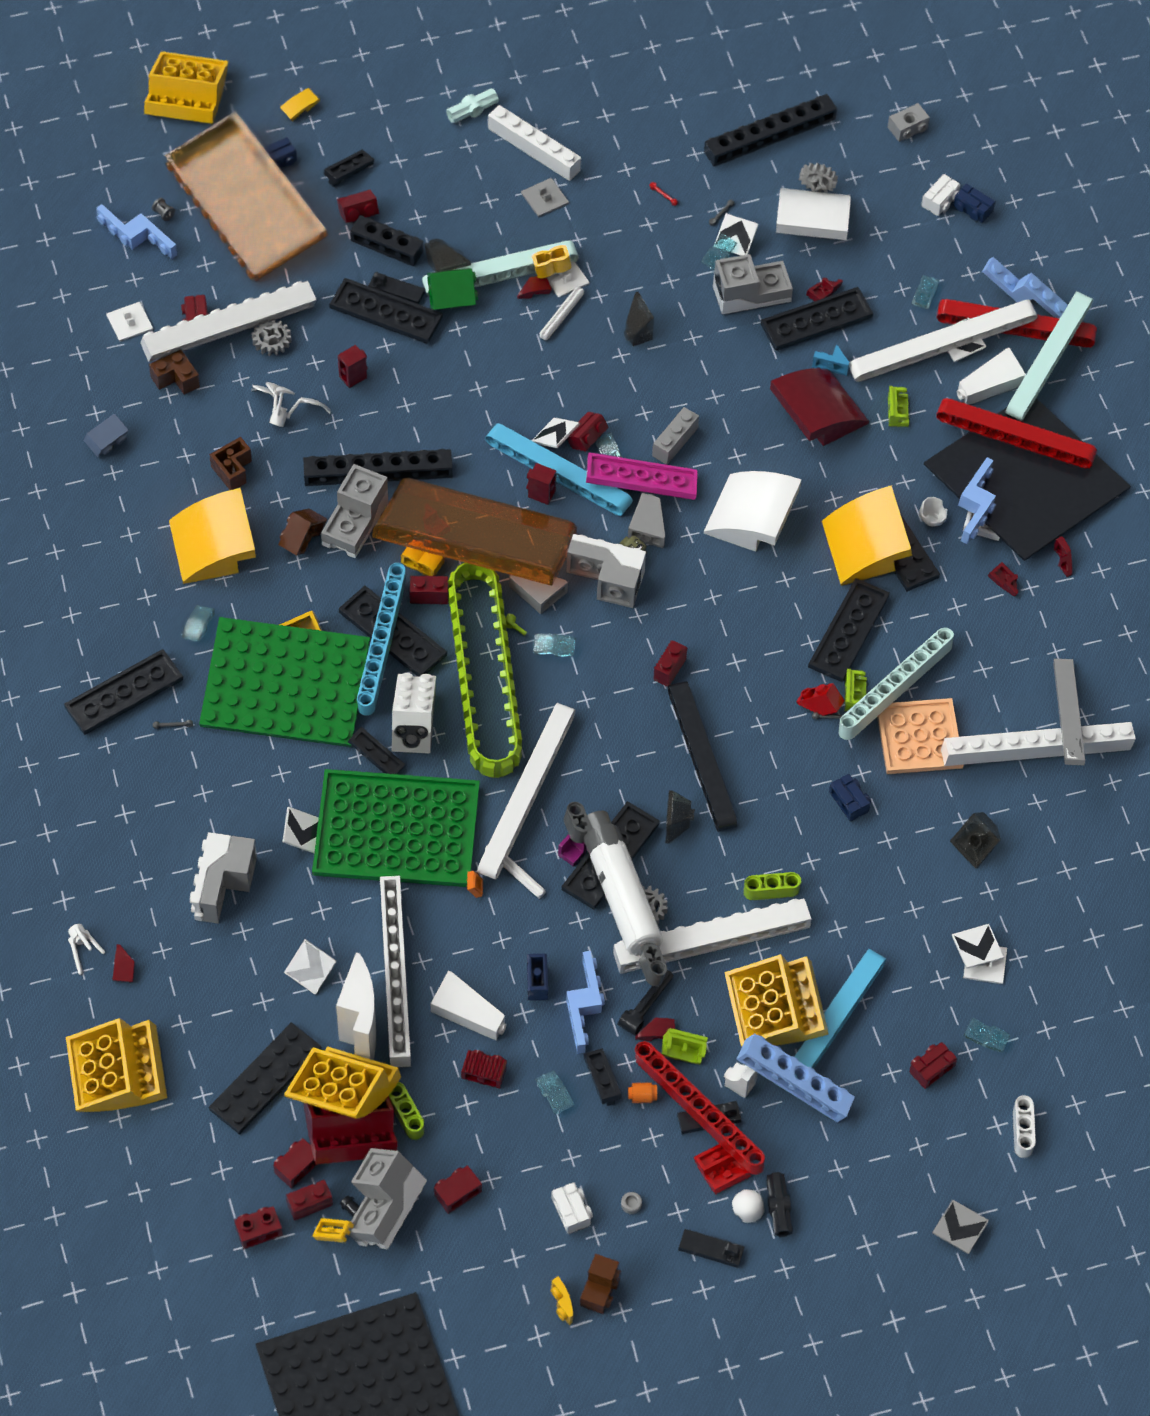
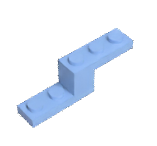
(136, 231)
(1025, 288)
(977, 501)
(584, 1002)

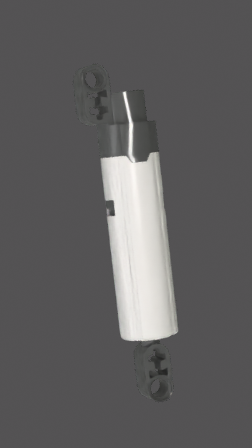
(620, 887)

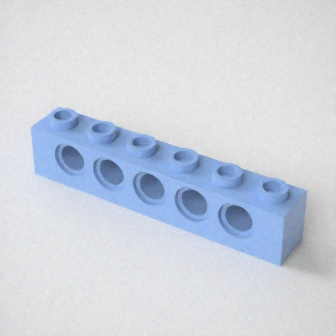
(818, 1098)

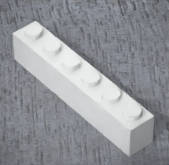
(534, 142)

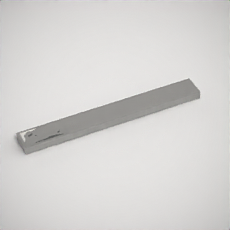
(1069, 712)

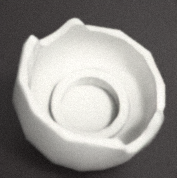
(933, 512)
(748, 1206)

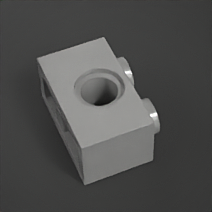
(908, 122)

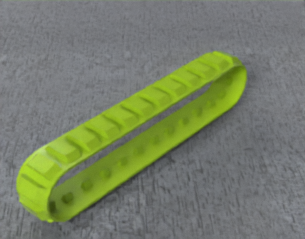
(485, 766)

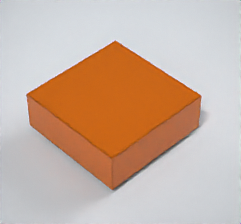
(475, 884)

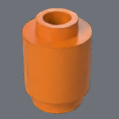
(642, 1092)

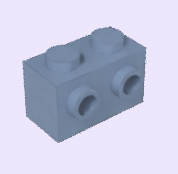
(106, 435)

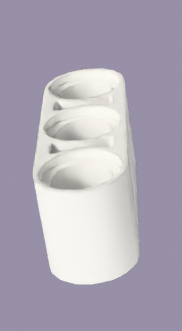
(1027, 1118)

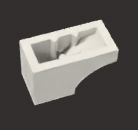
(740, 1079)

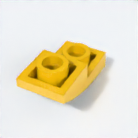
(299, 103)
(564, 1305)

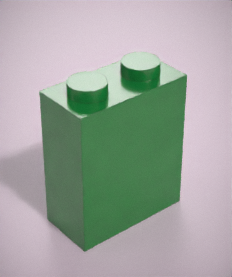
(452, 288)

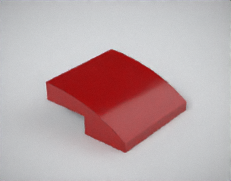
(720, 1168)

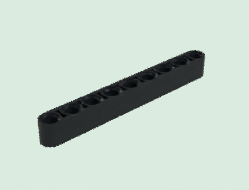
(702, 756)

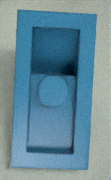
(835, 363)

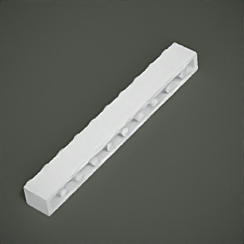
(228, 321)
(1033, 744)
(723, 933)
(395, 971)

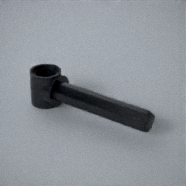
(633, 1019)

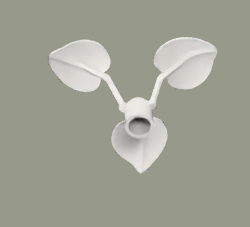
(280, 413)

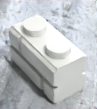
(940, 195)
(571, 1207)

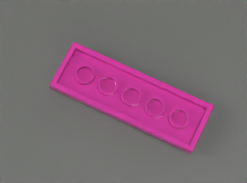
(641, 476)

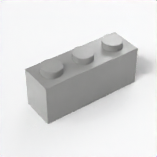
(675, 435)

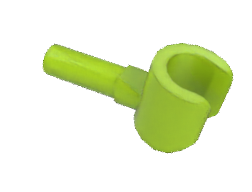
(510, 623)

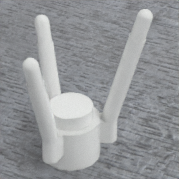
(80, 936)

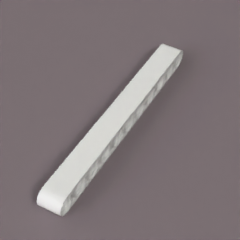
(942, 340)
(526, 791)

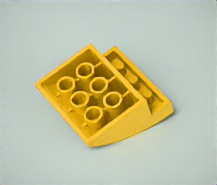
(185, 87)
(866, 536)
(212, 537)
(777, 1001)
(116, 1066)
(343, 1082)

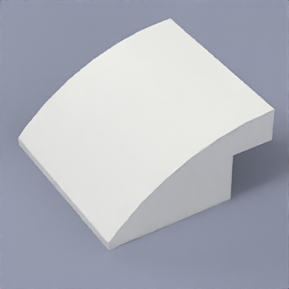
(813, 214)
(753, 508)
(357, 1010)

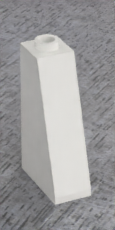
(992, 378)
(467, 1008)

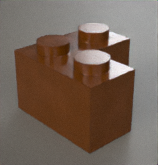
(176, 369)
(229, 463)
(300, 529)
(602, 1279)

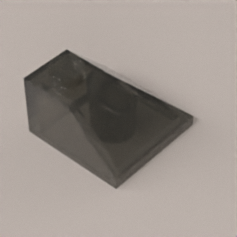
(444, 256)
(639, 322)
(678, 816)
(976, 838)

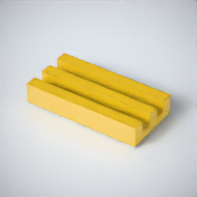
(331, 1233)

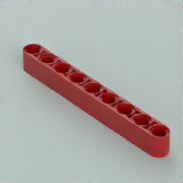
(955, 311)
(1016, 433)
(703, 1115)

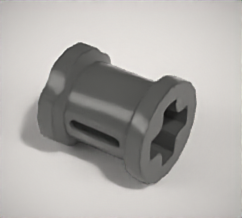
(163, 209)

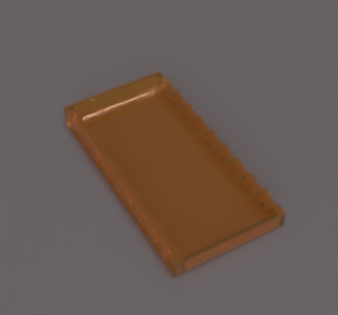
(245, 196)
(476, 530)

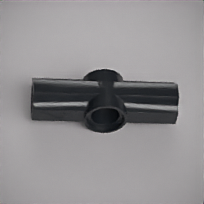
(779, 1204)

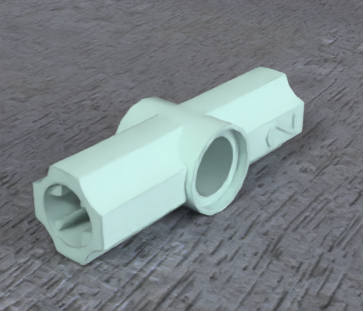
(472, 105)

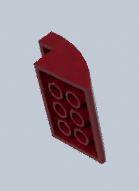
(818, 404)
(345, 1138)

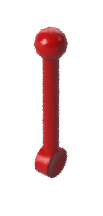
(653, 186)

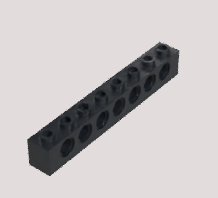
(770, 130)
(428, 465)

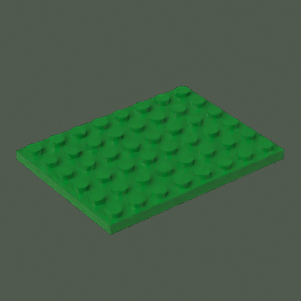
(284, 682)
(396, 827)

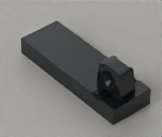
(348, 167)
(397, 288)
(376, 752)
(602, 1076)
(688, 1124)
(711, 1248)

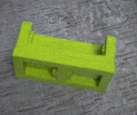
(898, 407)
(854, 687)
(684, 1046)

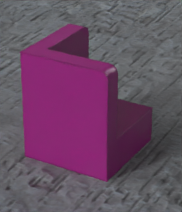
(571, 851)

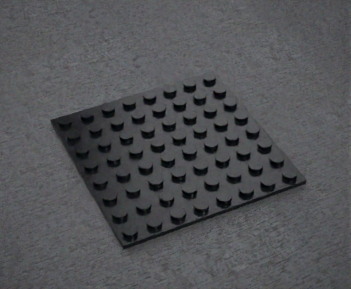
(1033, 492)
(359, 1365)

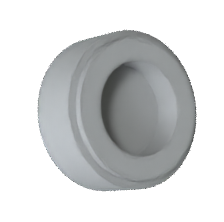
(631, 1203)

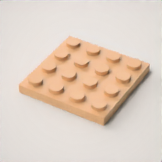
(915, 733)

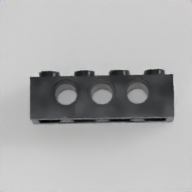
(387, 240)

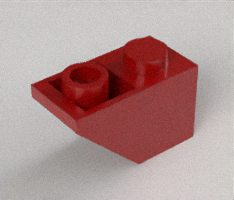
(821, 699)

